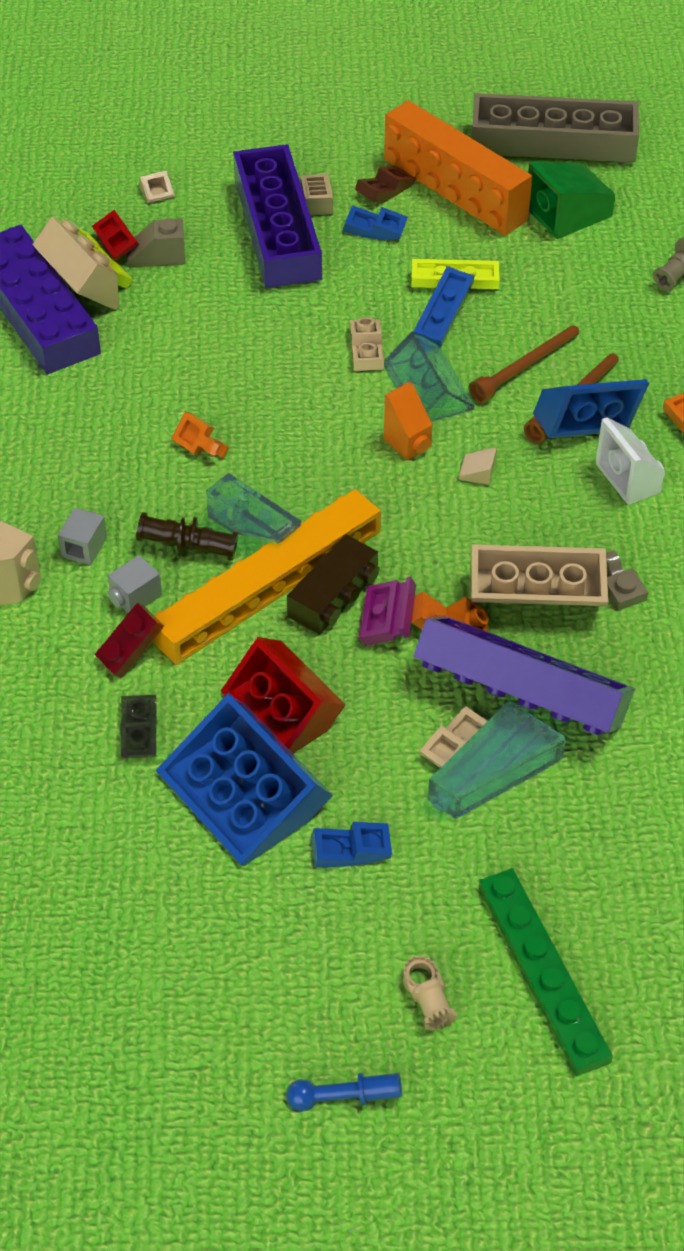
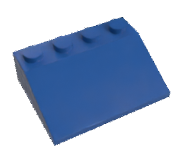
(242, 781)

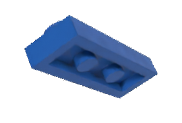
(444, 305)

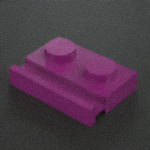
(387, 611)

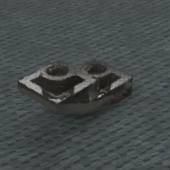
(138, 726)

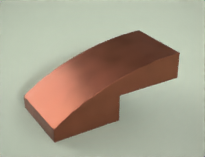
(387, 184)

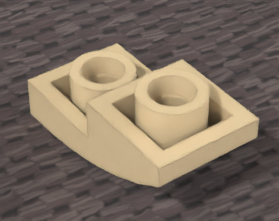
(366, 344)

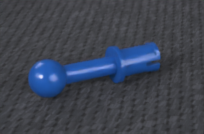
(303, 1095)

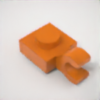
(195, 436)

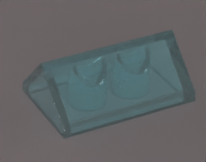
(431, 374)

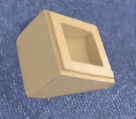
(156, 187)
(479, 466)

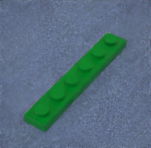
(545, 972)

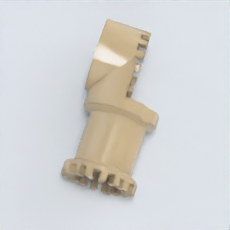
(429, 994)

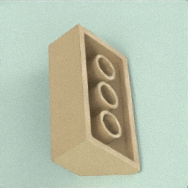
(538, 575)

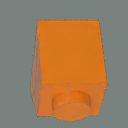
(406, 422)

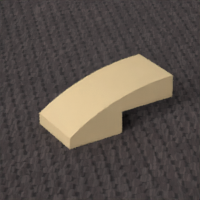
(449, 740)

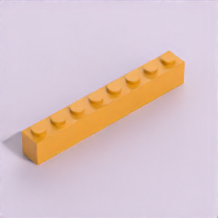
(262, 577)

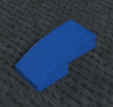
(385, 226)
(352, 847)

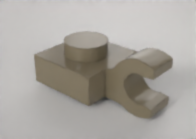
(623, 586)

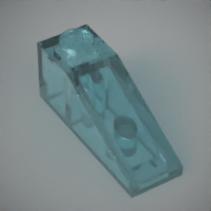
(248, 512)

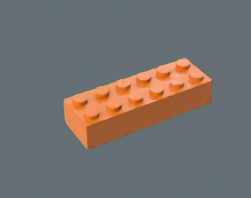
(457, 167)

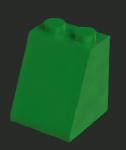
(568, 197)

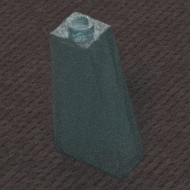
(495, 759)

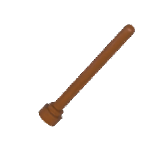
(485, 387)
(534, 430)

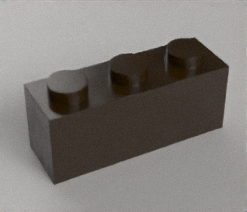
(333, 584)

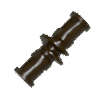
(186, 536)

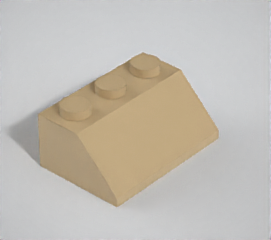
(78, 262)

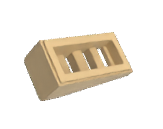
(317, 194)

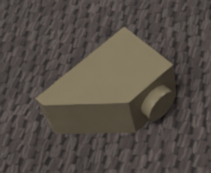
(159, 244)

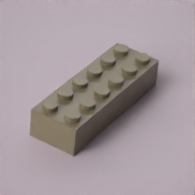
(557, 127)

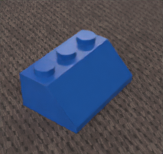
(581, 408)

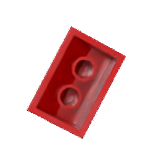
(284, 693)

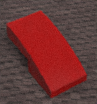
(115, 235)

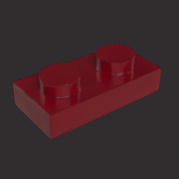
(129, 640)

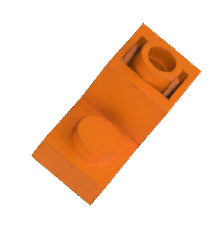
(462, 610)

